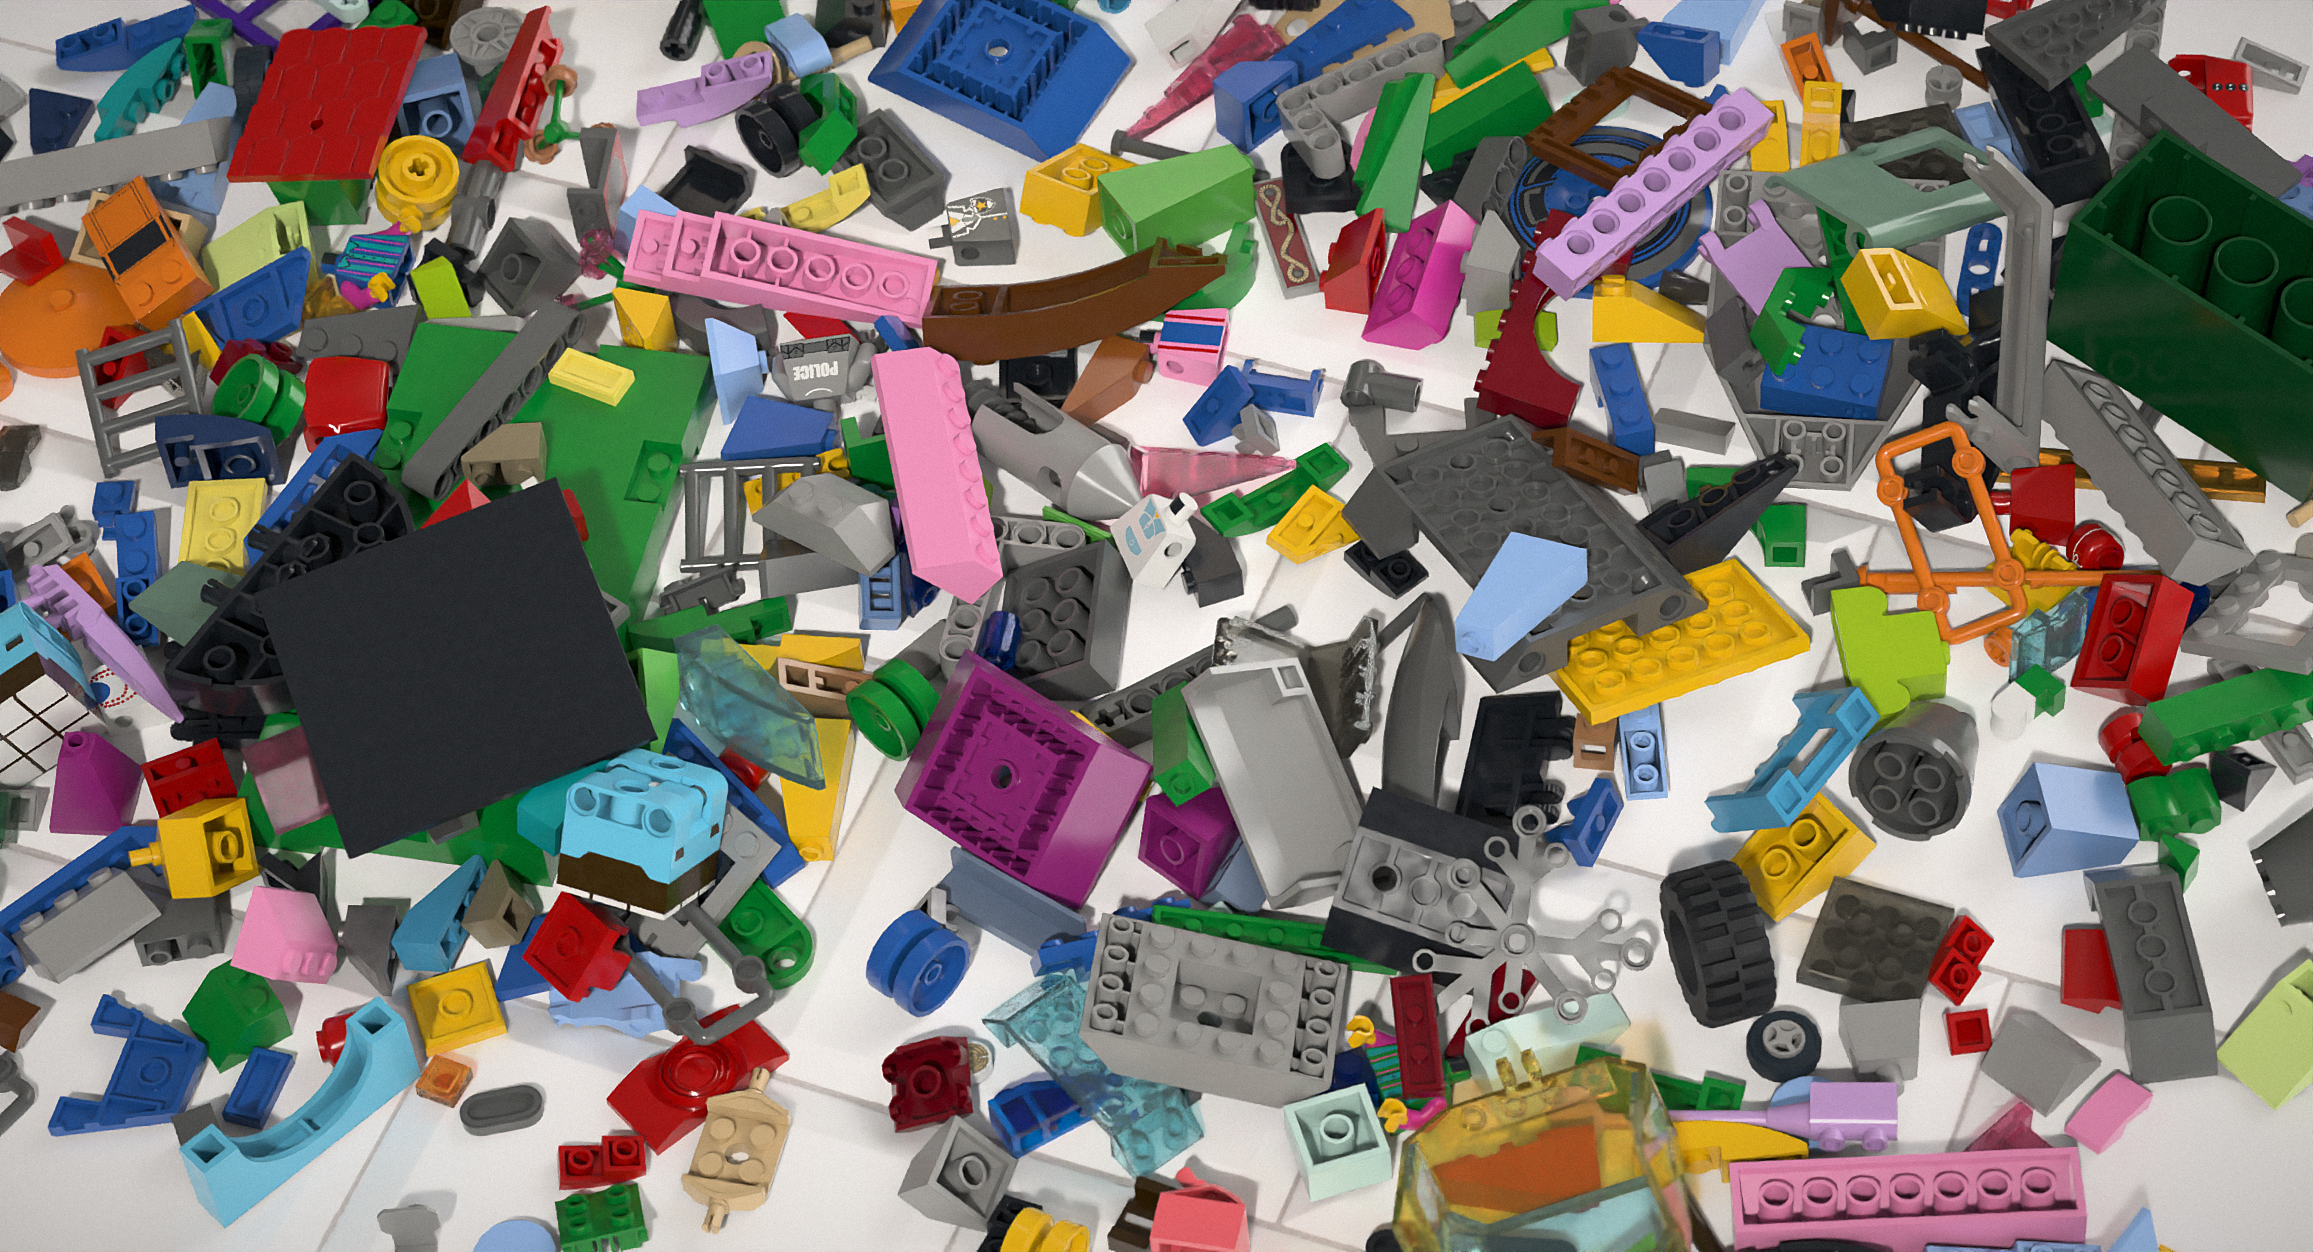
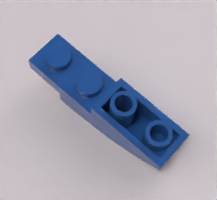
(119, 46)
(137, 570)
(1078, 955)

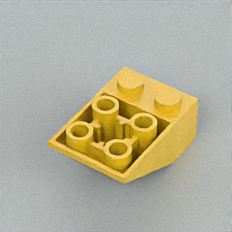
(1899, 296)

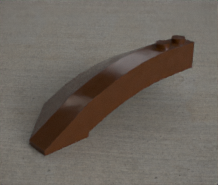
(1066, 310)

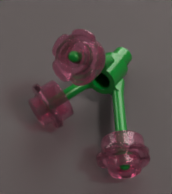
(597, 262)

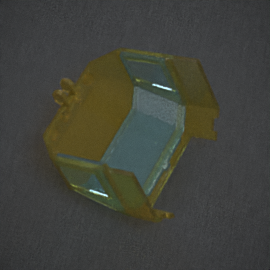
(1547, 1167)

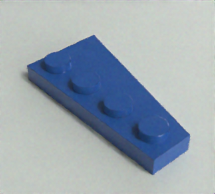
(1341, 33)

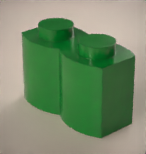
(2174, 804)

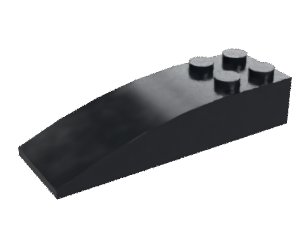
(2047, 131)

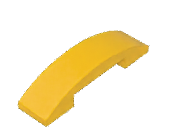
(1820, 121)

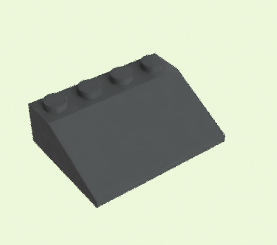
(1069, 621)

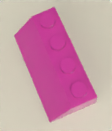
(1421, 280)

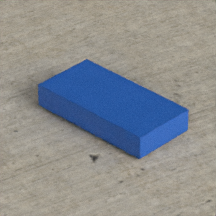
(895, 333)
(258, 1088)

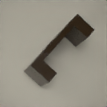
(1131, 1237)

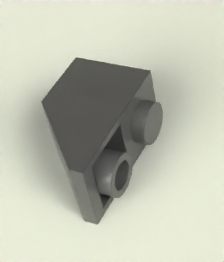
(182, 932)

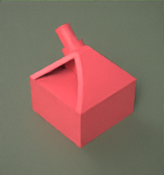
(1199, 1218)

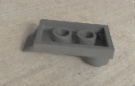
(899, 175)

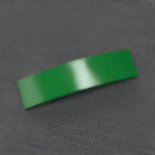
(1272, 501)
(1681, 1094)

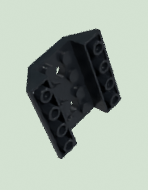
(1415, 913)

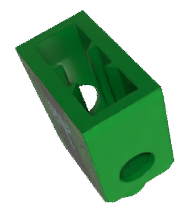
(210, 46)

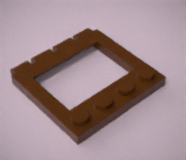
(1552, 138)

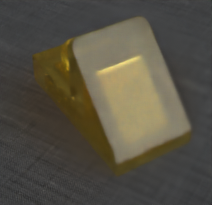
(322, 301)

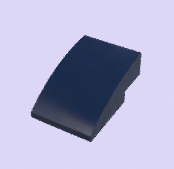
(215, 449)

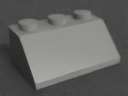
(84, 924)

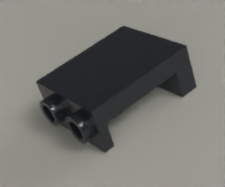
(707, 185)

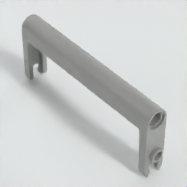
(2013, 430)

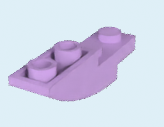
(716, 92)

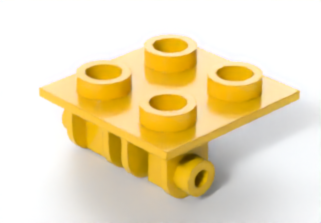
(2035, 557)

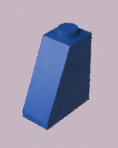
(779, 431)

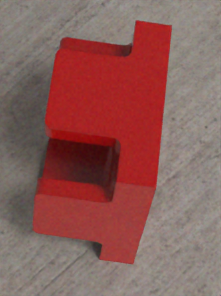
(576, 947)

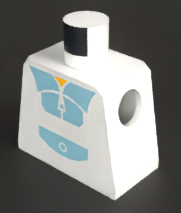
(1155, 537)

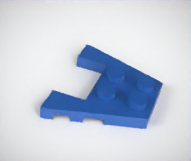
(149, 1080)

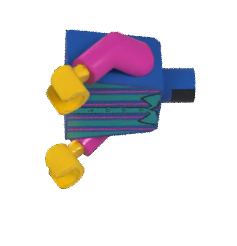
(376, 264)

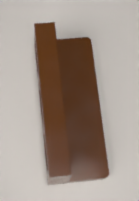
(1591, 459)

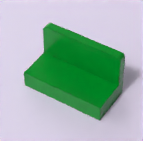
(867, 457)

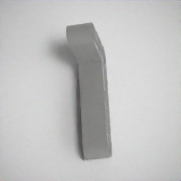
(1318, 104)
(1019, 544)

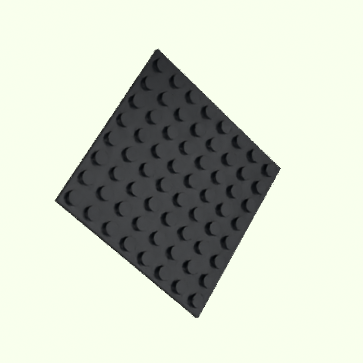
(454, 667)

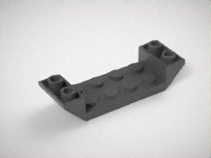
(2155, 973)

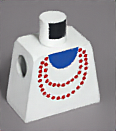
(120, 705)

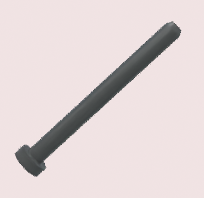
(1121, 143)

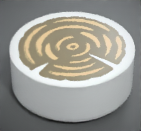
(980, 1061)

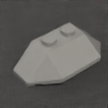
(833, 520)

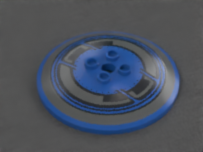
(1548, 186)

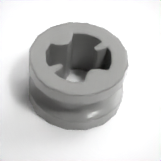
(84, 532)

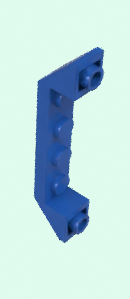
(309, 479)
(690, 748)
(107, 853)

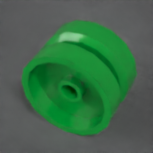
(261, 395)
(893, 708)

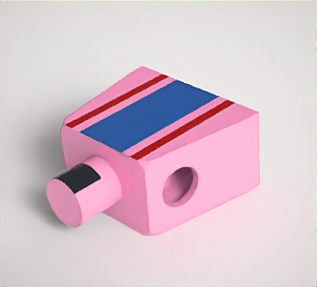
(1190, 344)

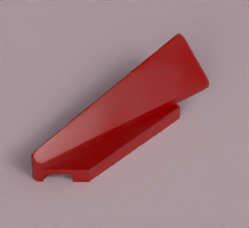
(517, 94)

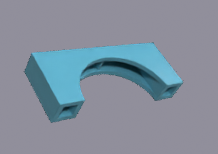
(241, 1171)

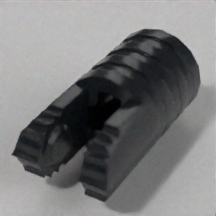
(682, 31)

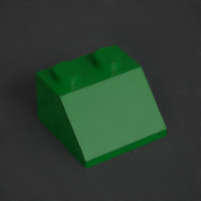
(234, 1014)

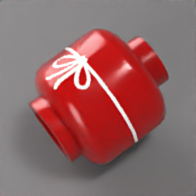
(2095, 548)

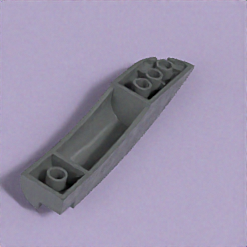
(1420, 714)

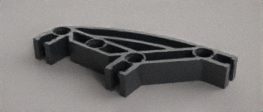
(1954, 374)

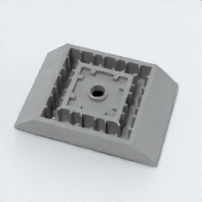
(1268, 1006)

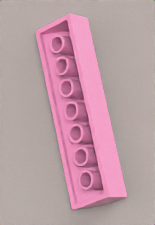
(936, 471)
(1911, 1200)

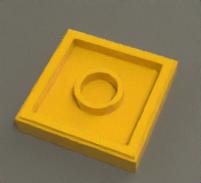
(456, 1009)

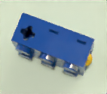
(1834, 378)

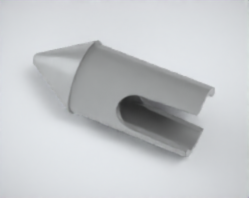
(1093, 472)

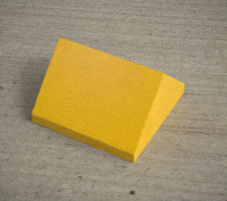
(645, 320)

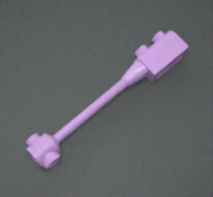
(1831, 1116)

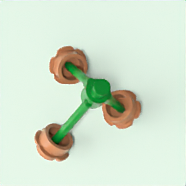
(559, 83)

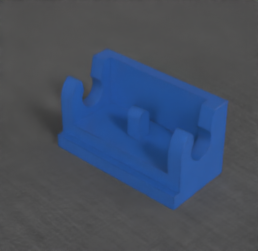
(1283, 393)

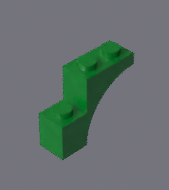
(1777, 530)

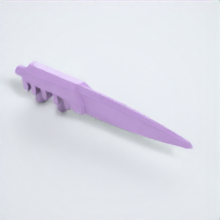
(78, 613)

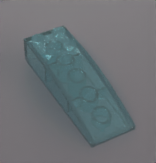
(747, 707)

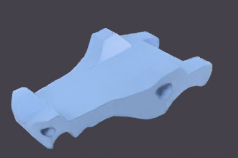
(628, 1004)

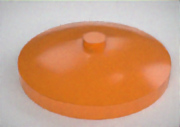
(57, 317)

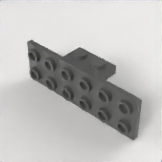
(2157, 97)

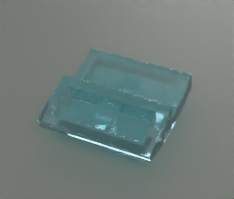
(2049, 639)

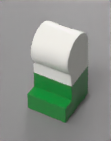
(2024, 701)

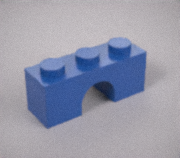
(1621, 395)

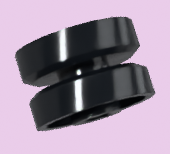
(773, 127)

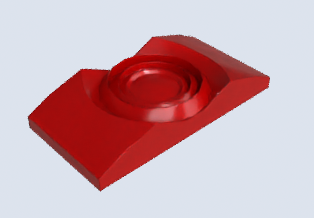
(670, 1090)

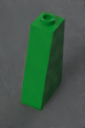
(1500, 107)
(1178, 752)

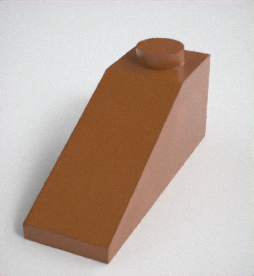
(1109, 379)

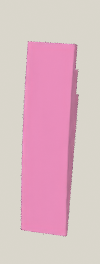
(777, 267)

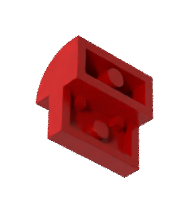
(188, 777)

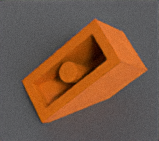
(1804, 62)

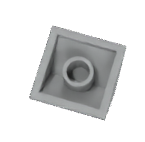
(2038, 1062)

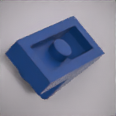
(1218, 407)

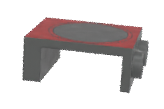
(606, 173)

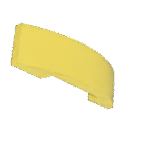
(825, 208)

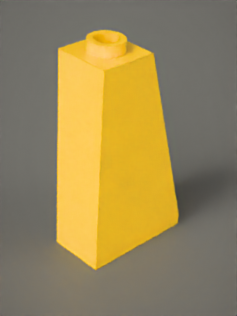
(813, 814)

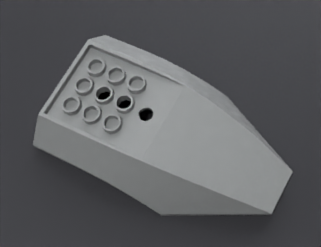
(1825, 450)

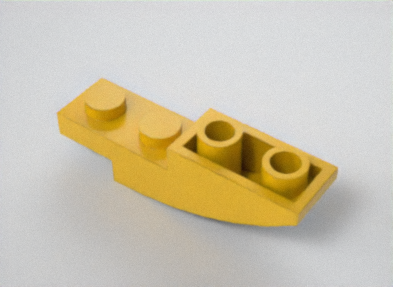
(826, 651)
(1717, 1143)

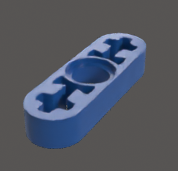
(1974, 257)

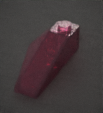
(1174, 471)

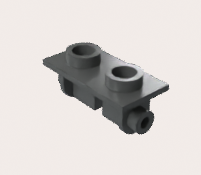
(711, 585)

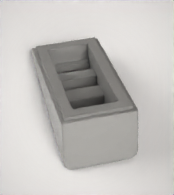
(2264, 60)

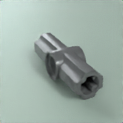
(474, 209)

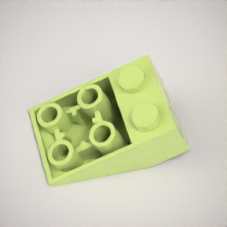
(259, 243)
(2275, 1042)

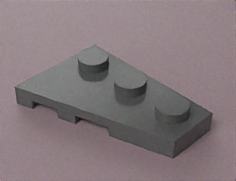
(364, 335)

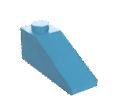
(432, 927)

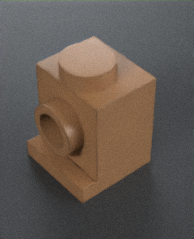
(1598, 735)

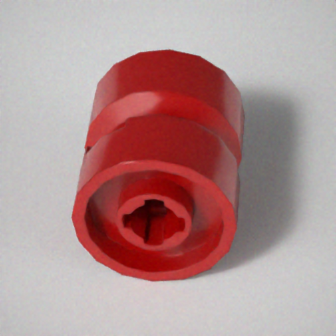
(2129, 751)

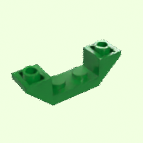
(830, 135)
(1774, 333)

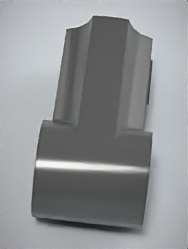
(1369, 386)

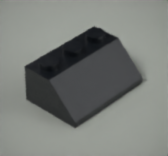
(1934, 16)
(850, 20)

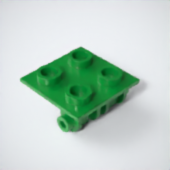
(602, 1216)

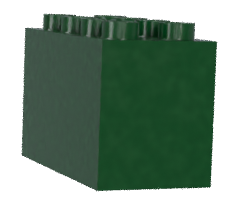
(2198, 305)

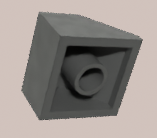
(525, 267)

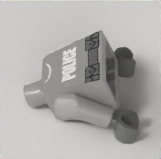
(824, 369)

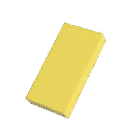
(591, 376)

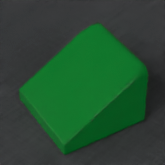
(2180, 857)

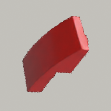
(1957, 959)
(601, 1165)

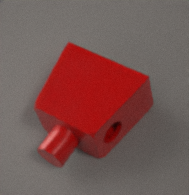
(2041, 502)

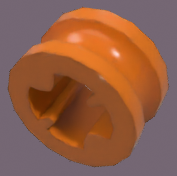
(1999, 646)

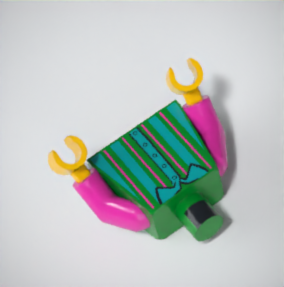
(1383, 1057)

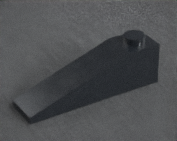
(1714, 522)

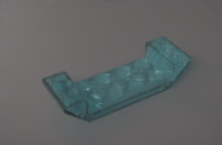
(1143, 1118)

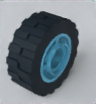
(249, 74)

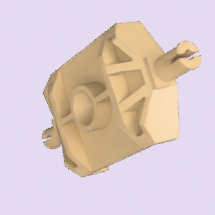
(736, 1124)

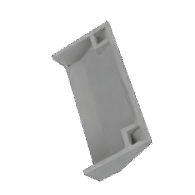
(1278, 776)

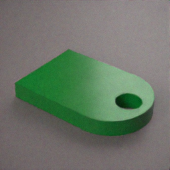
(771, 931)

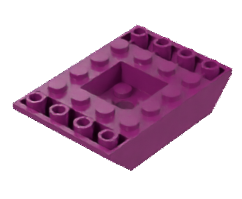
(1065, 789)

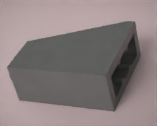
(795, 569)

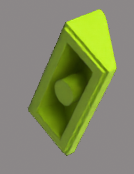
(440, 290)

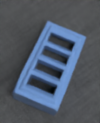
(880, 620)

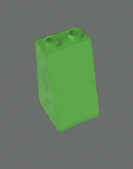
(1177, 199)

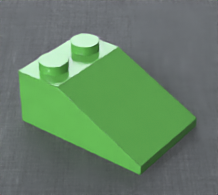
(660, 688)

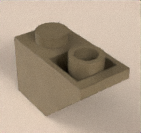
(507, 456)
(499, 909)

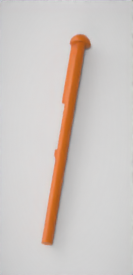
(1906, 583)

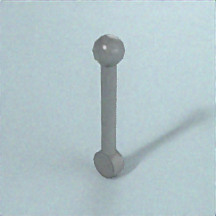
(66, 512)

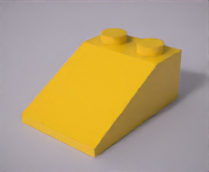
(1066, 189)
(1636, 314)
(1801, 860)

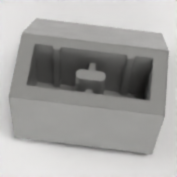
(1490, 266)

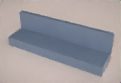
(1235, 882)
(1007, 906)

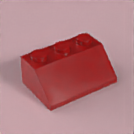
(2132, 638)

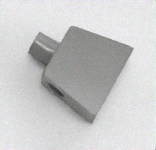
(1882, 1040)

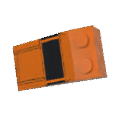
(146, 255)

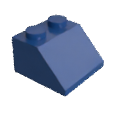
(1247, 100)

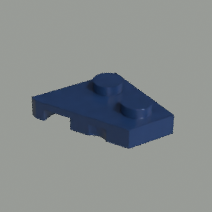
(57, 120)

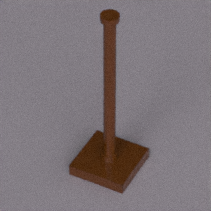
(1842, 11)

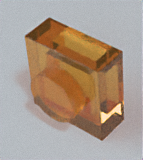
(444, 1081)

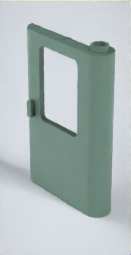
(1883, 205)

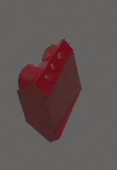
(929, 1082)

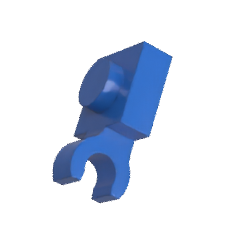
(112, 500)

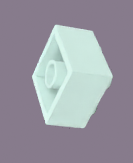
(1337, 1142)

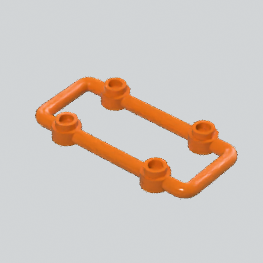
(1969, 465)

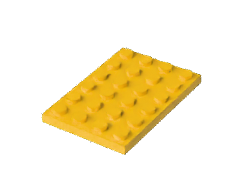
(1737, 634)

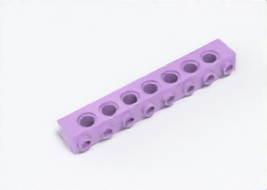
(1651, 193)

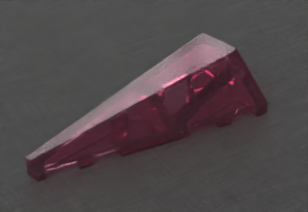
(1241, 43)

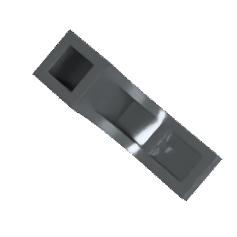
(690, 315)

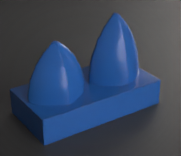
(1593, 821)

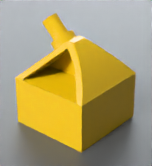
(202, 848)

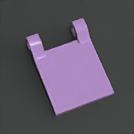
(1756, 260)

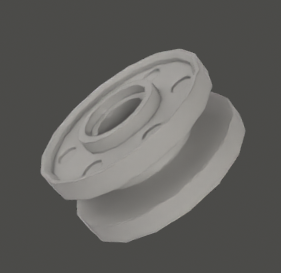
(484, 39)

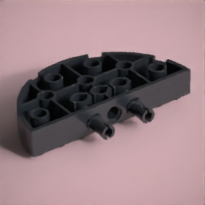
(231, 658)

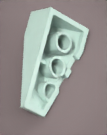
(1550, 1039)

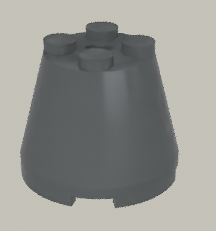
(1917, 771)
(2287, 871)

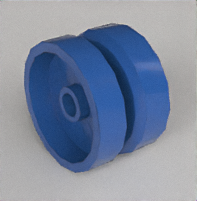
(917, 963)

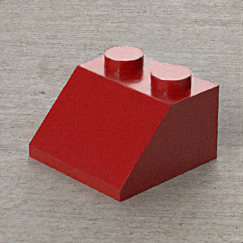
(1355, 264)

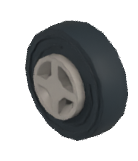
(1789, 1032)

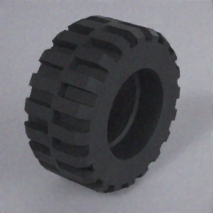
(1718, 943)

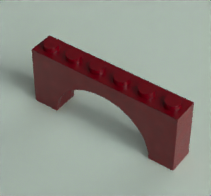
(1518, 375)

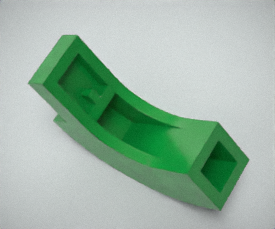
(1233, 285)

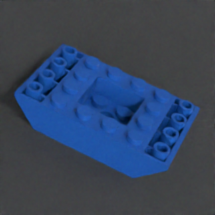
(1027, 99)

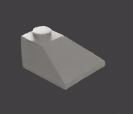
(958, 1176)

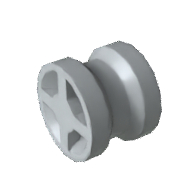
(1943, 86)

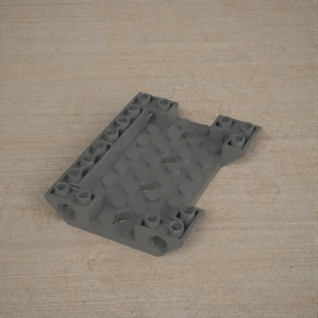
(1517, 476)

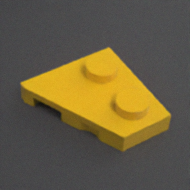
(1311, 528)

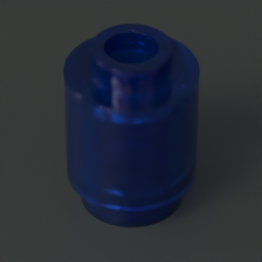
(1000, 639)

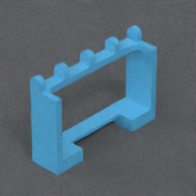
(1775, 793)

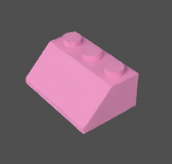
(286, 937)

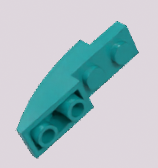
(141, 90)

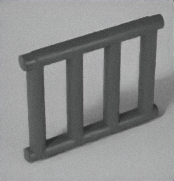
(96, 394)
(730, 472)

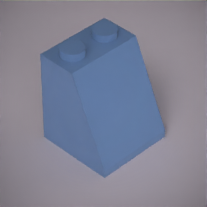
(438, 103)
(2066, 820)

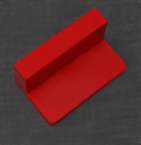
(32, 254)

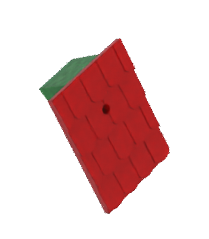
(327, 117)

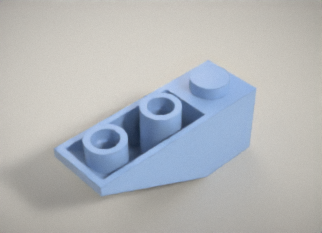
(1642, 754)

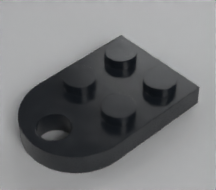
(1309, 194)

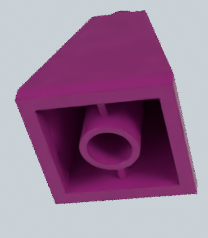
(93, 787)
(1187, 840)

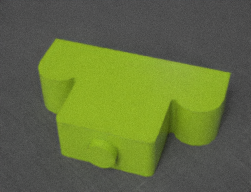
(1887, 656)

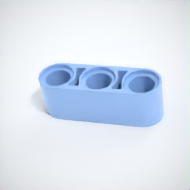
(798, 45)

